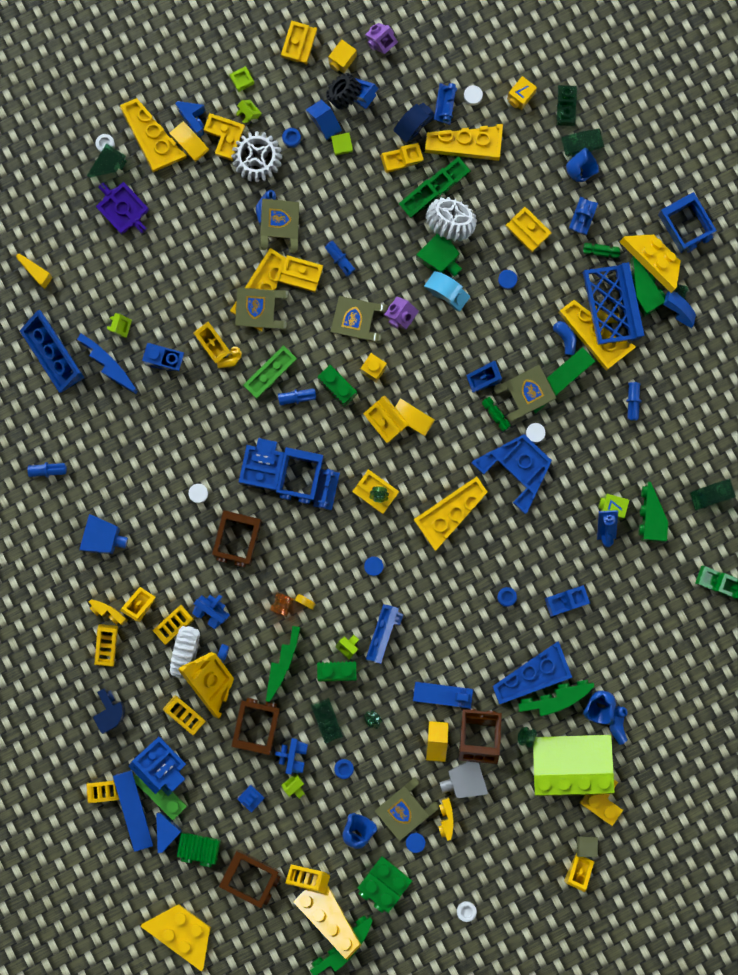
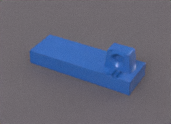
(388, 617)
(442, 695)

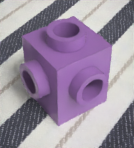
(381, 38)
(401, 313)

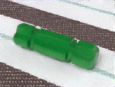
(601, 250)
(496, 414)

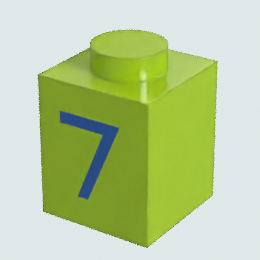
(612, 503)

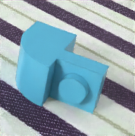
(447, 289)

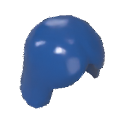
(583, 160)
(601, 715)
(363, 825)

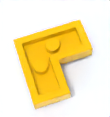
(227, 131)
(602, 807)

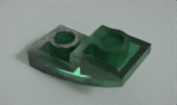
(566, 105)
(587, 139)
(326, 720)

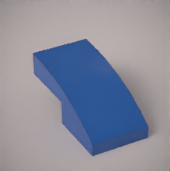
(684, 311)
(567, 601)

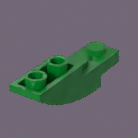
(564, 697)
(334, 958)

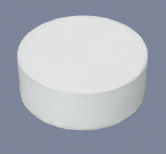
(473, 95)
(102, 140)
(535, 432)
(198, 493)
(466, 911)

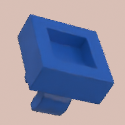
(251, 798)

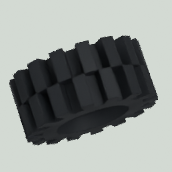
(343, 91)

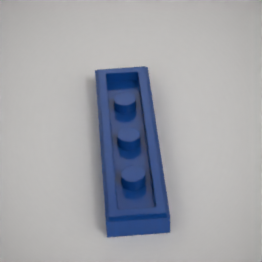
(133, 810)

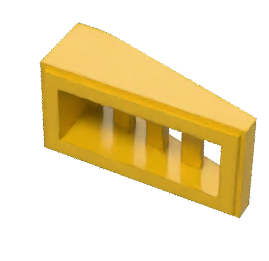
(38, 273)
(186, 615)
(106, 628)
(172, 703)
(90, 792)
(319, 882)

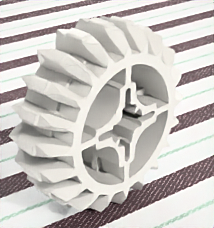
(250, 161)
(451, 219)
(184, 649)

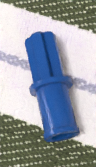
(339, 258)
(296, 396)
(633, 401)
(47, 469)

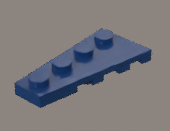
(540, 672)

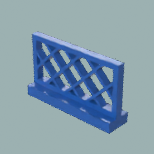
(629, 303)

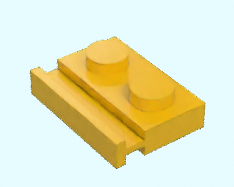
(298, 42)
(528, 229)
(301, 273)
(385, 419)
(366, 484)

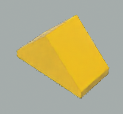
(211, 342)
(138, 604)
(437, 741)
(579, 873)

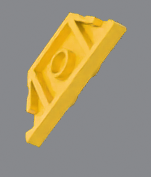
(655, 258)
(209, 681)
(181, 933)

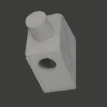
(465, 781)

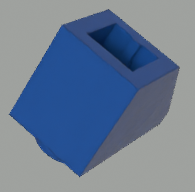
(162, 357)

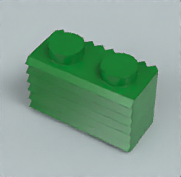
(337, 386)
(337, 671)
(198, 849)

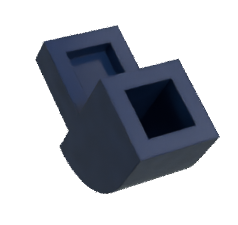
(413, 121)
(113, 715)

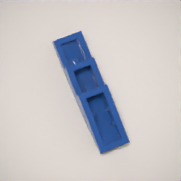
(111, 368)

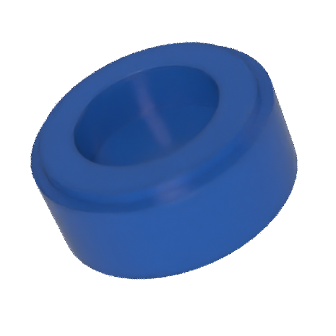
(291, 137)
(507, 279)
(373, 566)
(507, 596)
(223, 652)
(344, 769)
(415, 842)

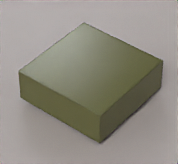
(587, 846)

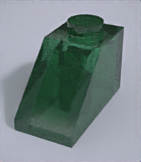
(108, 161)
(712, 494)

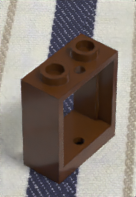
(241, 519)
(265, 749)
(479, 753)
(239, 855)

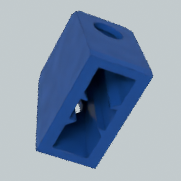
(101, 537)

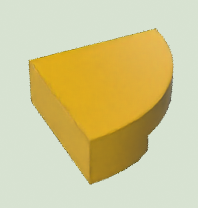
(304, 601)

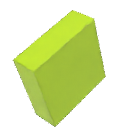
(241, 79)
(342, 144)

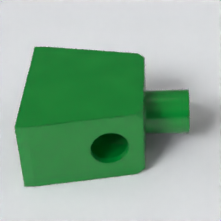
(439, 256)

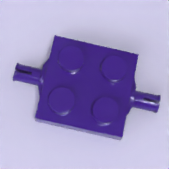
(122, 208)

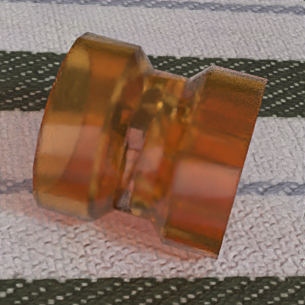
(283, 600)

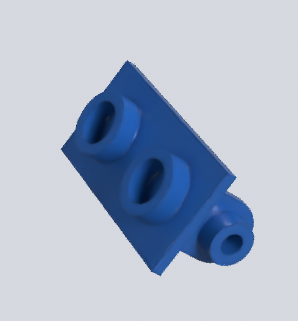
(445, 103)
(326, 489)
(607, 527)

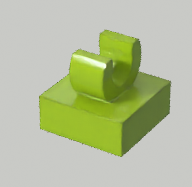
(249, 109)
(120, 325)
(347, 647)
(293, 785)

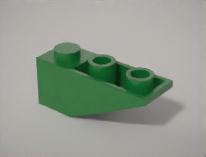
(646, 291)
(654, 523)

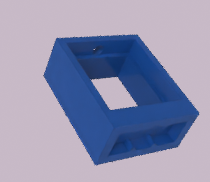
(689, 200)
(302, 456)

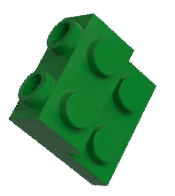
(384, 885)

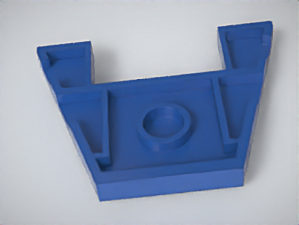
(521, 460)

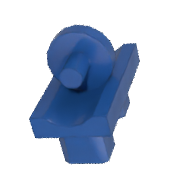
(583, 216)
(212, 607)
(292, 765)

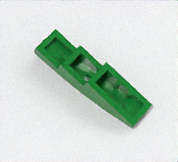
(434, 187)
(569, 372)
(718, 582)
(279, 670)

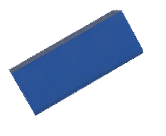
(51, 352)

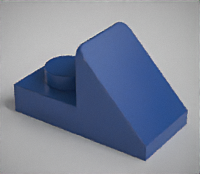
(367, 93)
(189, 112)

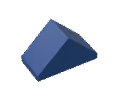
(324, 119)
(484, 377)
(166, 831)

